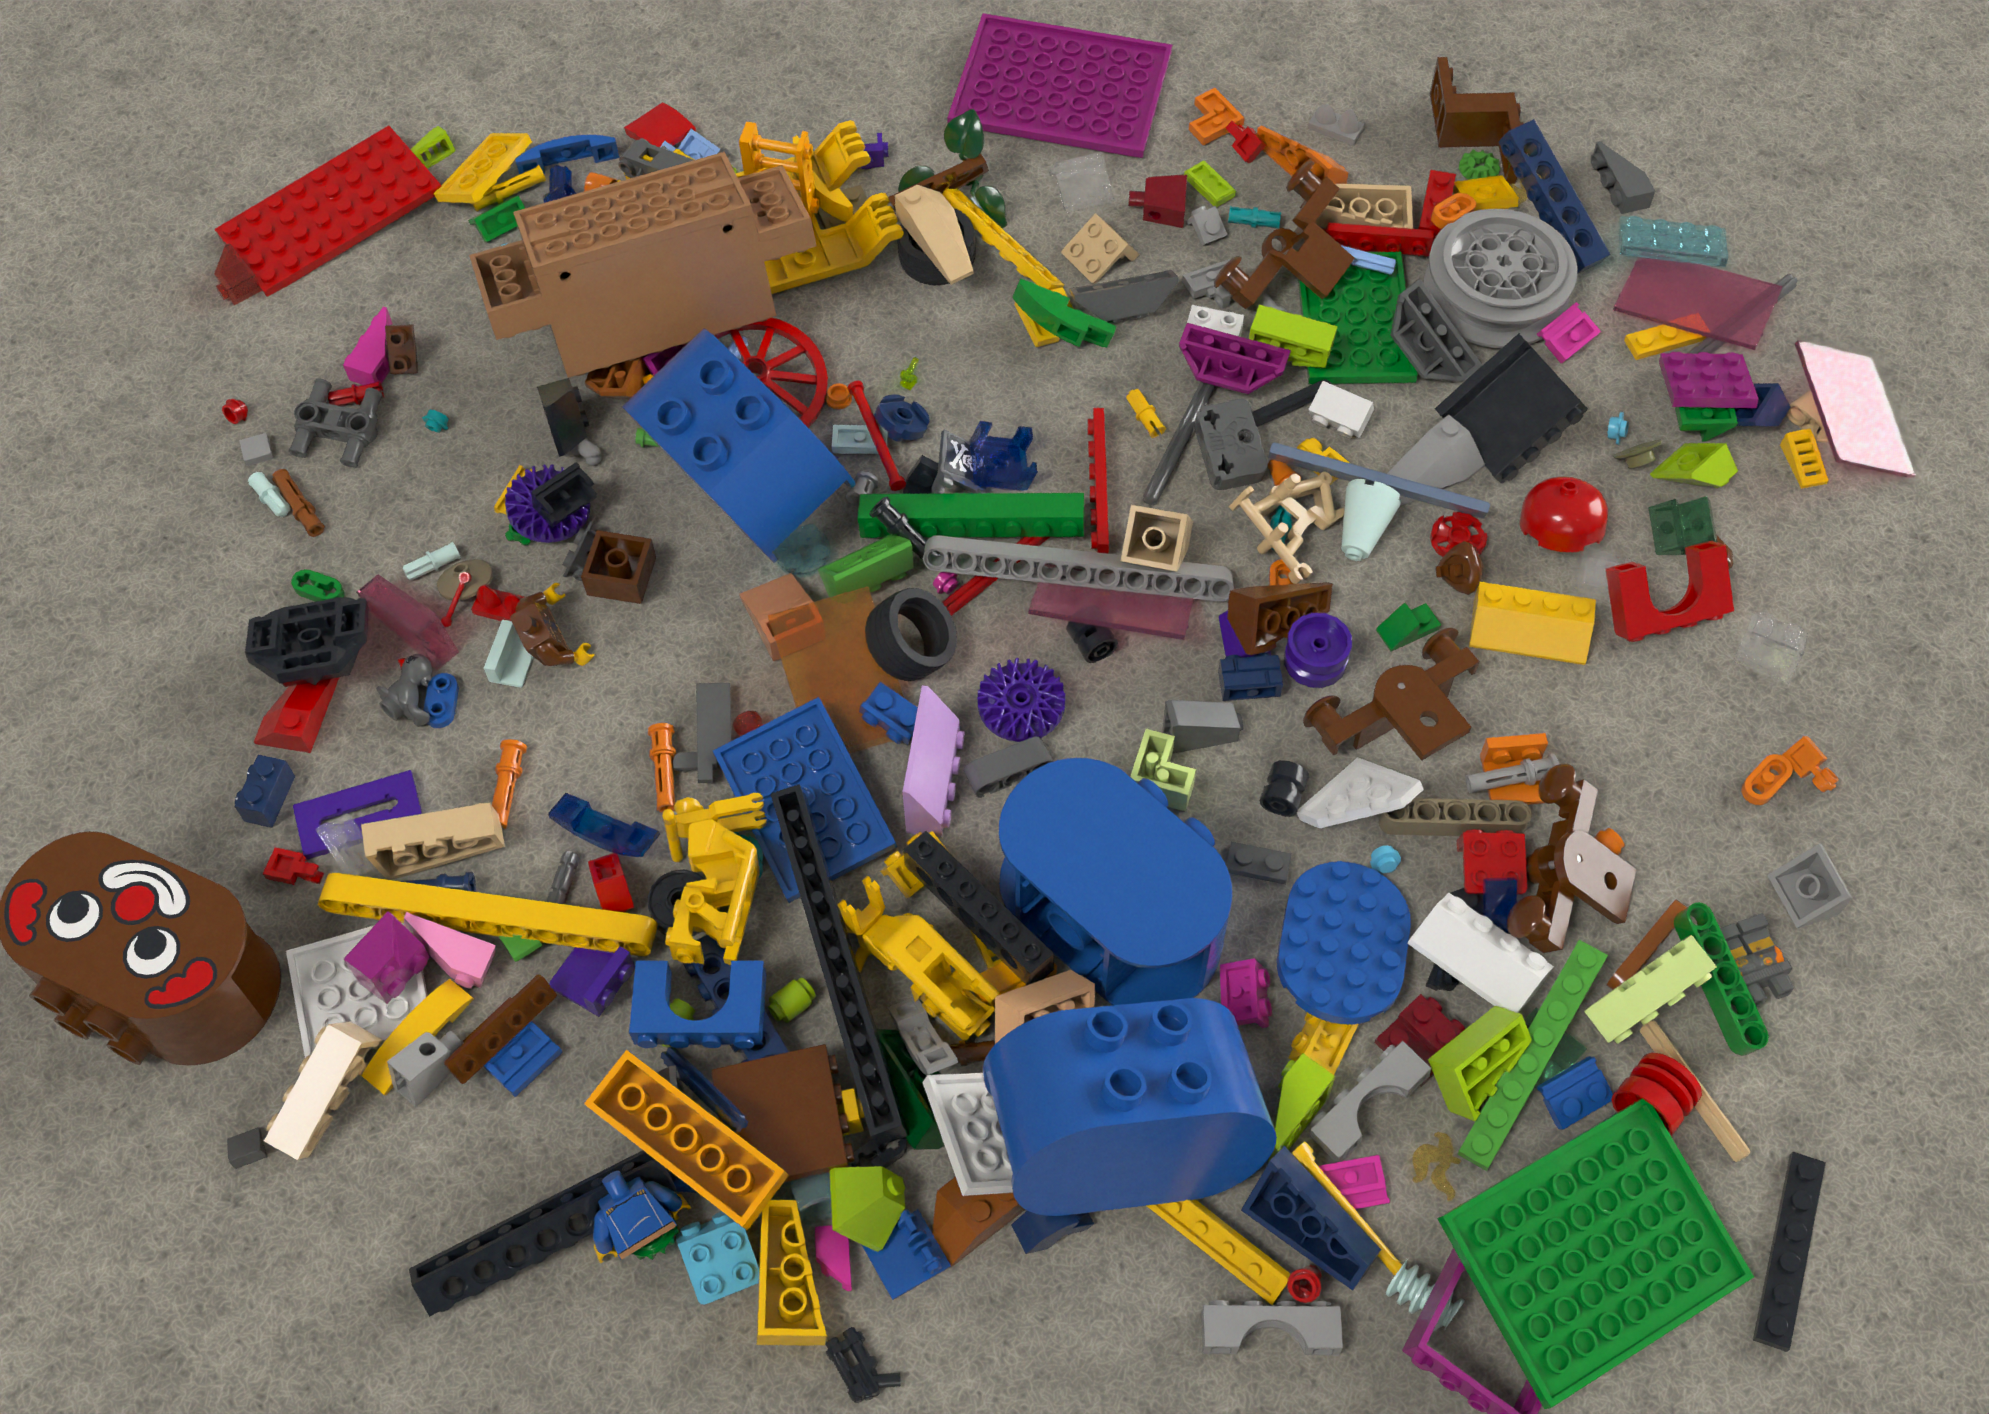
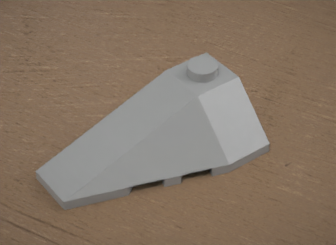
(1440, 457)

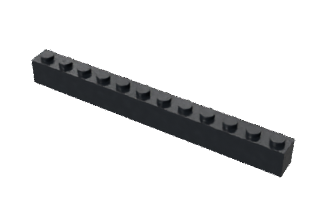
(839, 967)

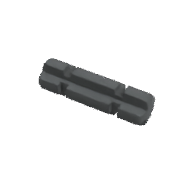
(563, 878)

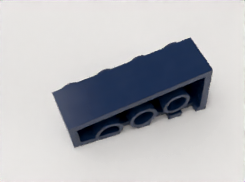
(1310, 1220)

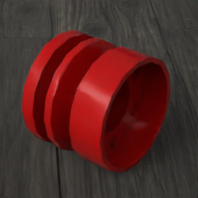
(1663, 1085)

